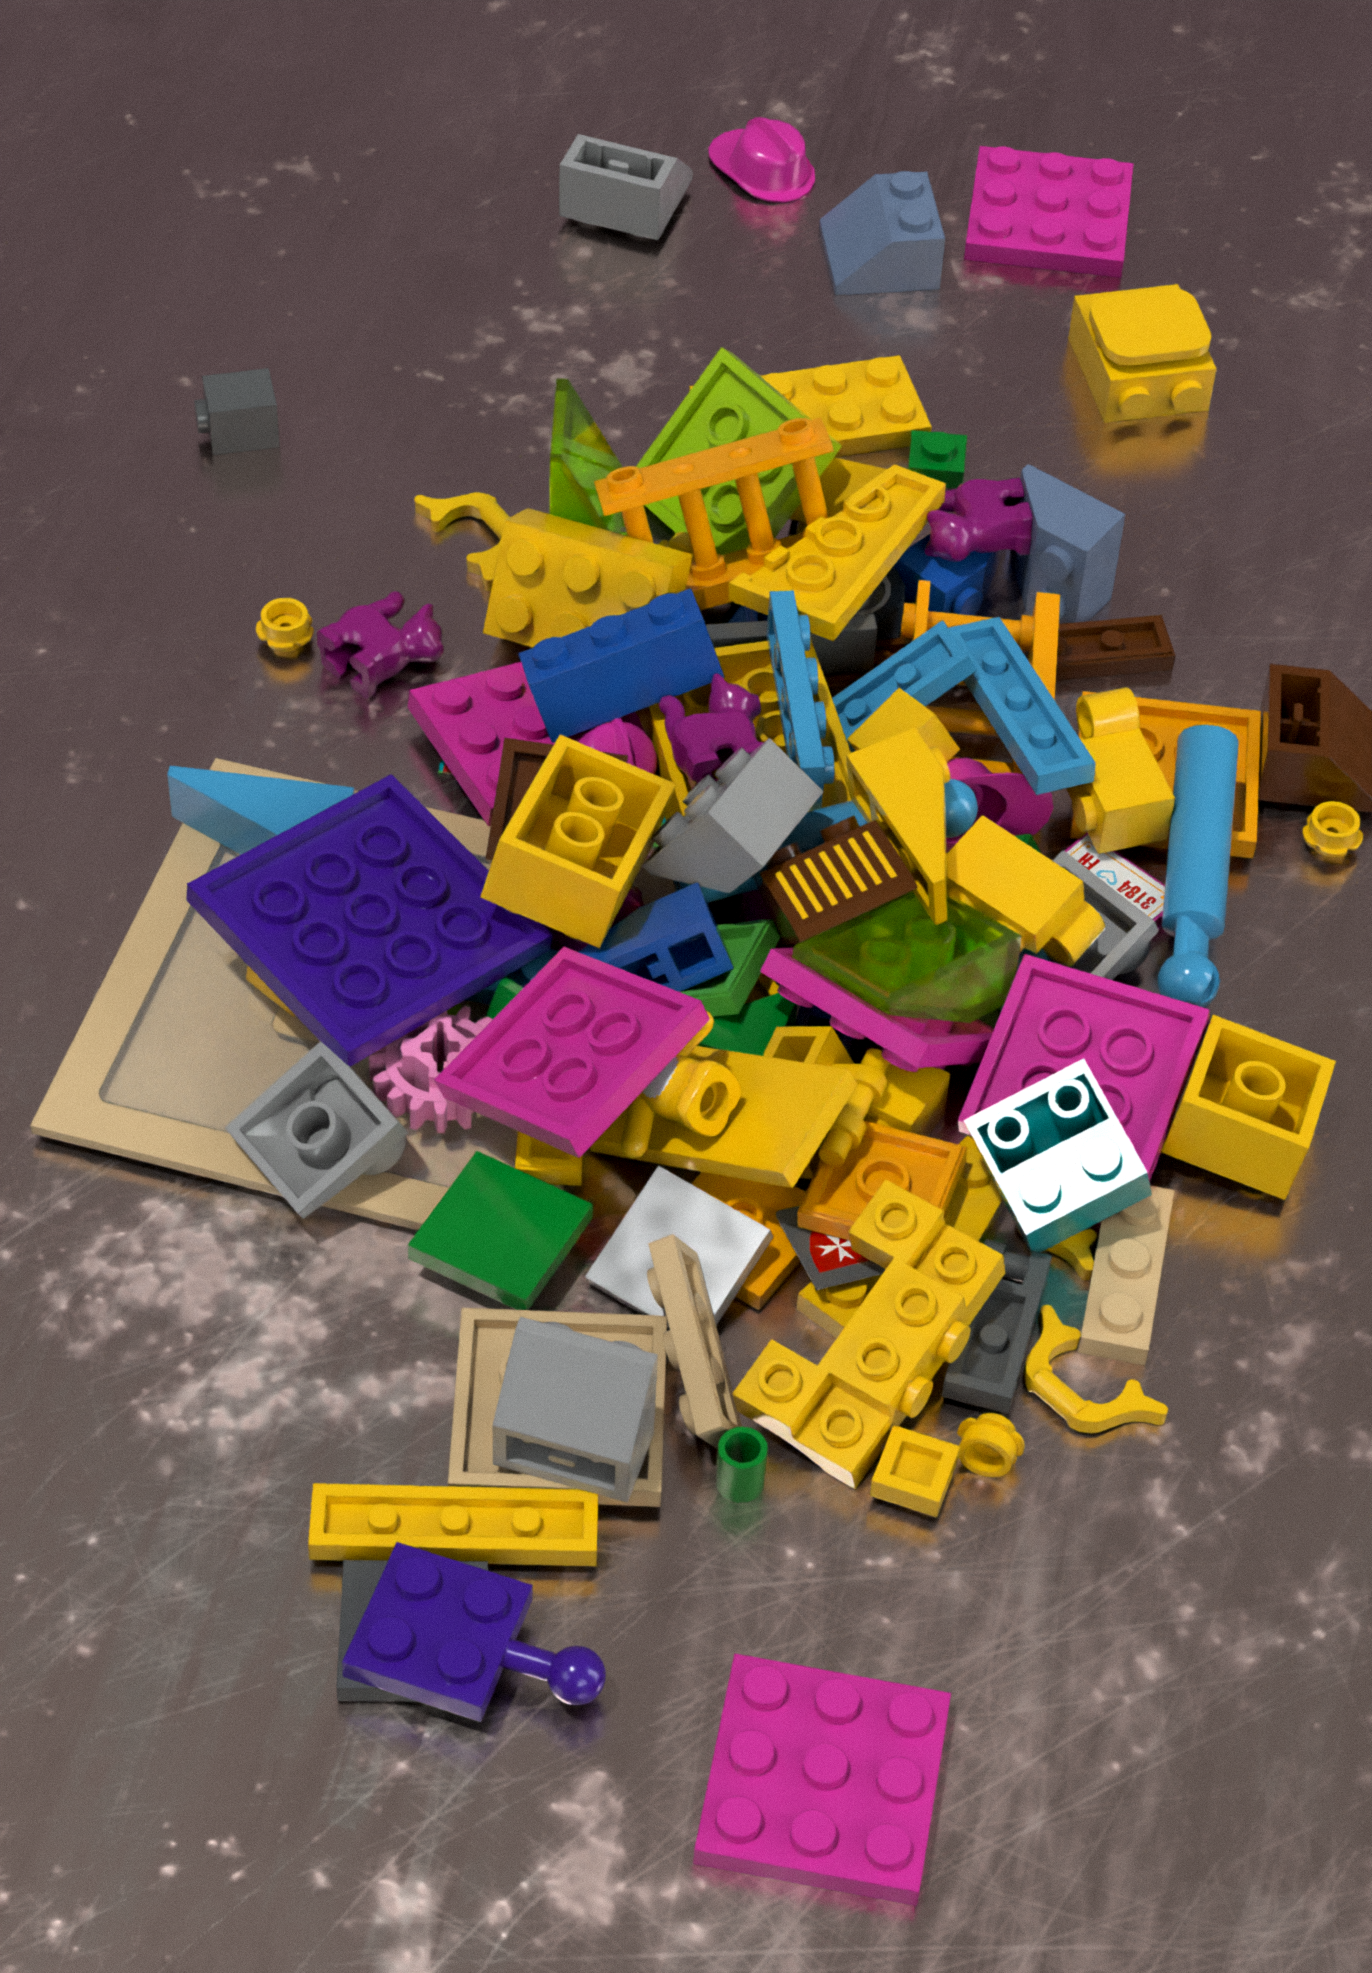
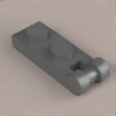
(1000, 1334)

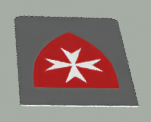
(825, 1257)

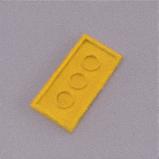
(768, 1134)

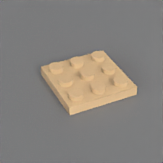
(481, 1367)

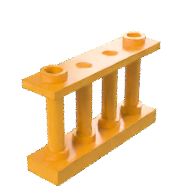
(709, 575)
(1032, 633)

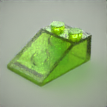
(577, 460)
(916, 967)

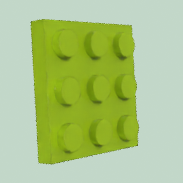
(721, 408)

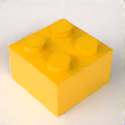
(1249, 1107)

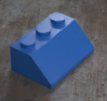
(620, 664)

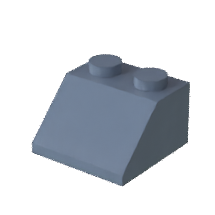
(885, 237)
(1070, 549)

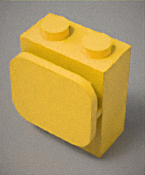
(1143, 352)

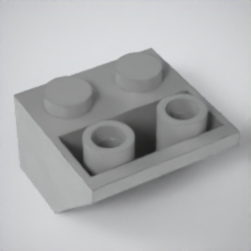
(620, 186)
(734, 821)
(575, 1409)

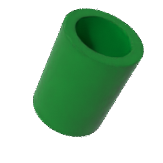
(741, 1464)

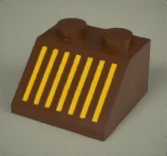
(832, 881)

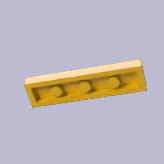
(455, 1523)

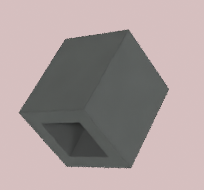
(238, 411)

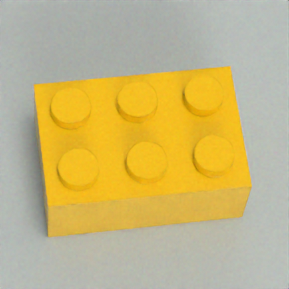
(568, 574)
(577, 841)

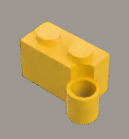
(1129, 793)
(1022, 892)

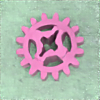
(407, 1069)

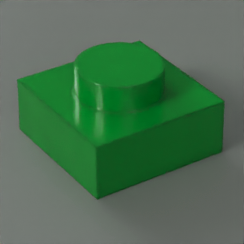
(938, 456)

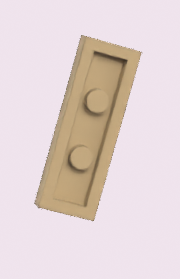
(1127, 1280)
(692, 1339)

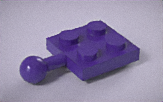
(449, 1632)

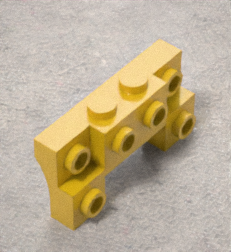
(888, 1348)

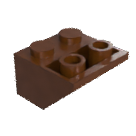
(1314, 740)

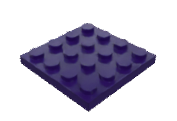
(366, 919)

